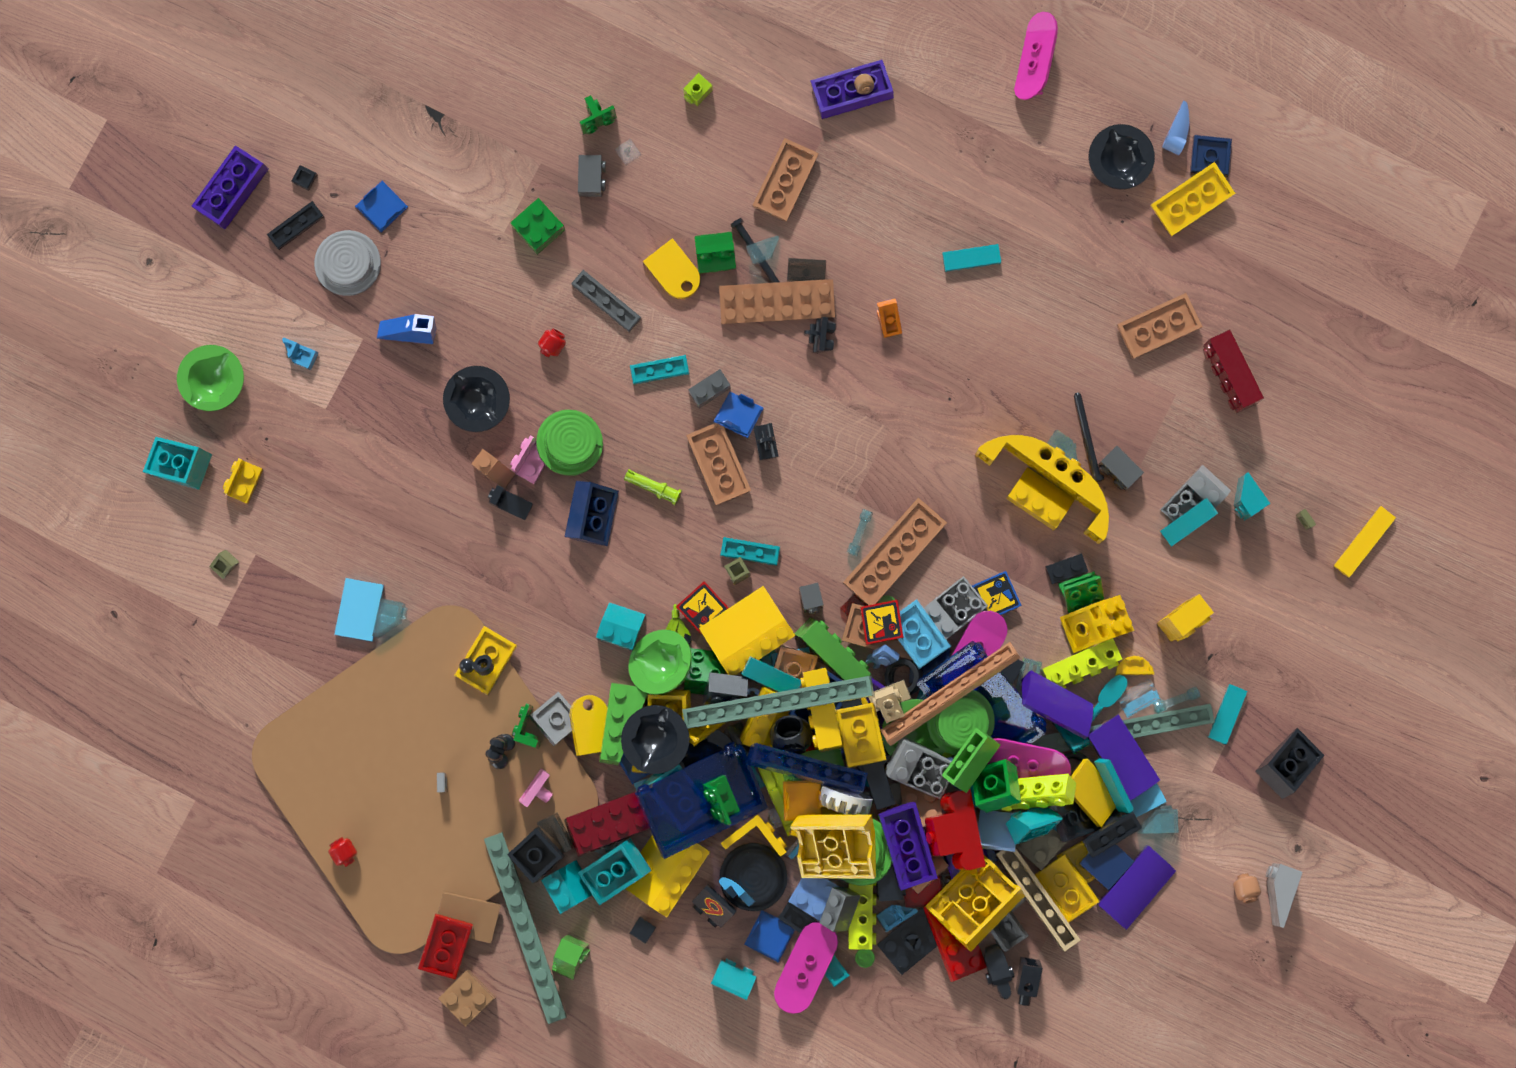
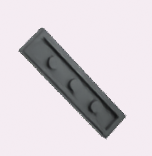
(606, 301)

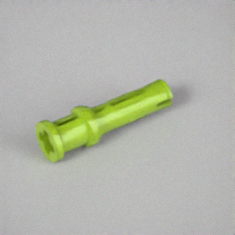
(660, 489)

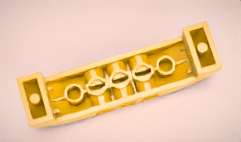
(1085, 492)

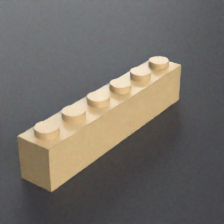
(1038, 898)

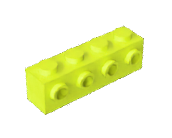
(1083, 663)
(1045, 792)
(860, 929)

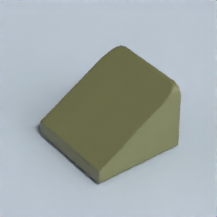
(224, 563)
(737, 571)

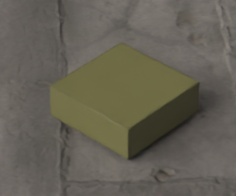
(1305, 519)

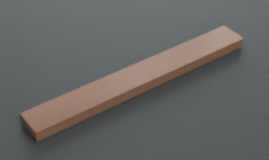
(950, 693)

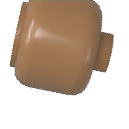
(864, 84)

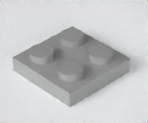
(553, 718)

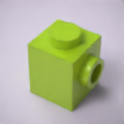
(697, 90)

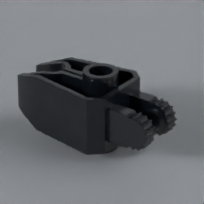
(998, 971)

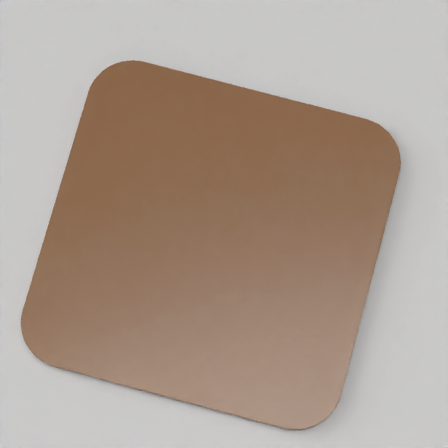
(366, 764)

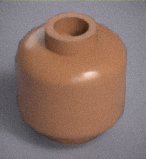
(1247, 888)

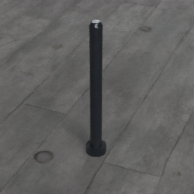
(748, 240)
(1087, 438)

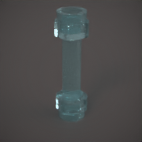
(865, 517)
(1191, 694)

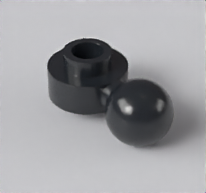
(467, 665)

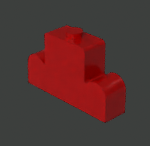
(956, 831)

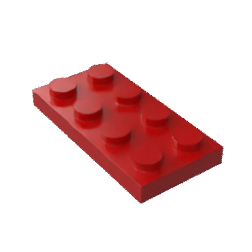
(956, 957)

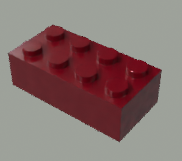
(1232, 371)
(606, 824)

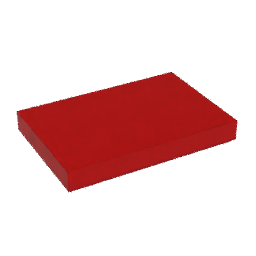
(445, 946)

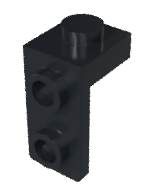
(509, 502)

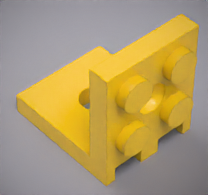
(1098, 623)
(765, 828)

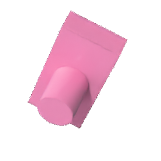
(536, 789)

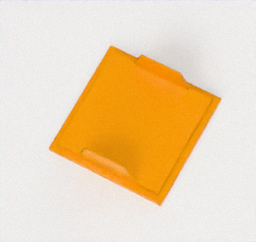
(801, 799)

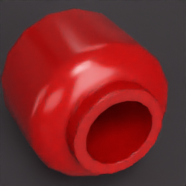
(552, 342)
(342, 852)

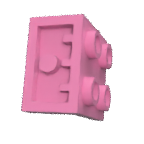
(528, 462)

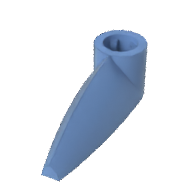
(1178, 131)

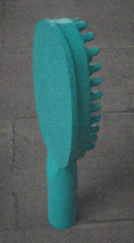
(1110, 694)

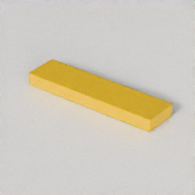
(1364, 541)

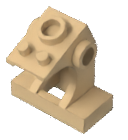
(889, 699)

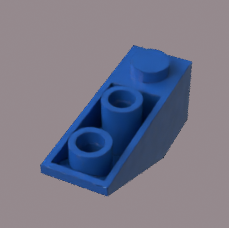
(408, 329)

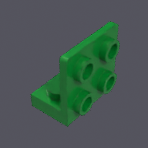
(702, 664)
(518, 731)
(721, 799)

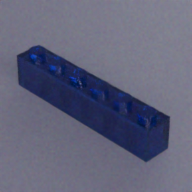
(806, 768)

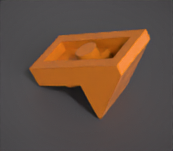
(889, 318)

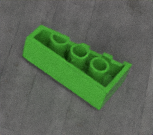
(831, 651)
(622, 703)
(569, 956)

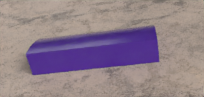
(838, 94)
(230, 187)
(1057, 704)
(1117, 744)
(907, 845)
(1136, 887)

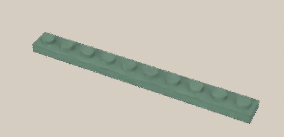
(778, 702)
(1144, 725)
(525, 928)

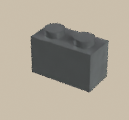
(590, 175)
(709, 388)
(1120, 468)
(811, 598)
(839, 909)

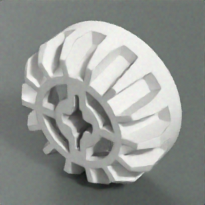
(845, 801)

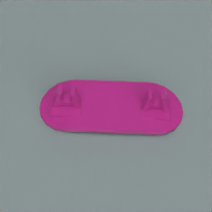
(1036, 56)
(987, 629)
(1031, 759)
(805, 968)

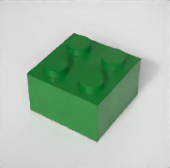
(537, 226)
(997, 786)

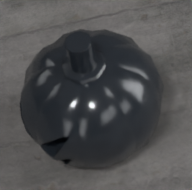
(791, 734)

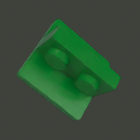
(597, 116)
(715, 252)
(1082, 591)

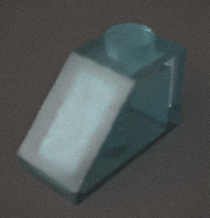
(388, 616)
(1161, 821)

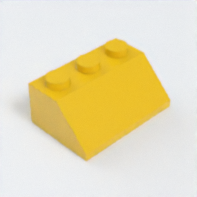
(1040, 499)
(758, 728)

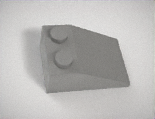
(1281, 887)

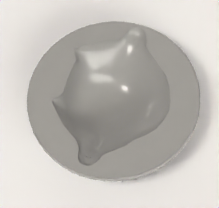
(347, 263)

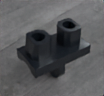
(817, 335)
(765, 441)

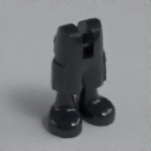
(496, 751)

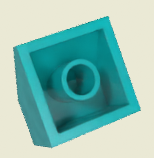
(1248, 497)
(620, 626)
(1032, 823)
(566, 887)
(734, 979)

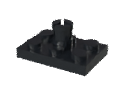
(1074, 822)
(909, 942)

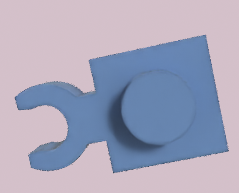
(882, 655)

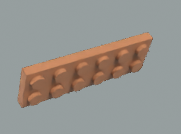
(777, 301)
(894, 552)

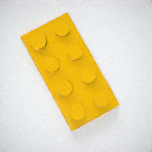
(1192, 199)

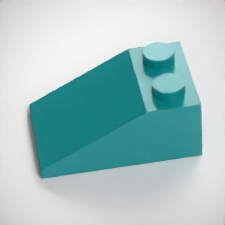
(177, 462)
(614, 871)

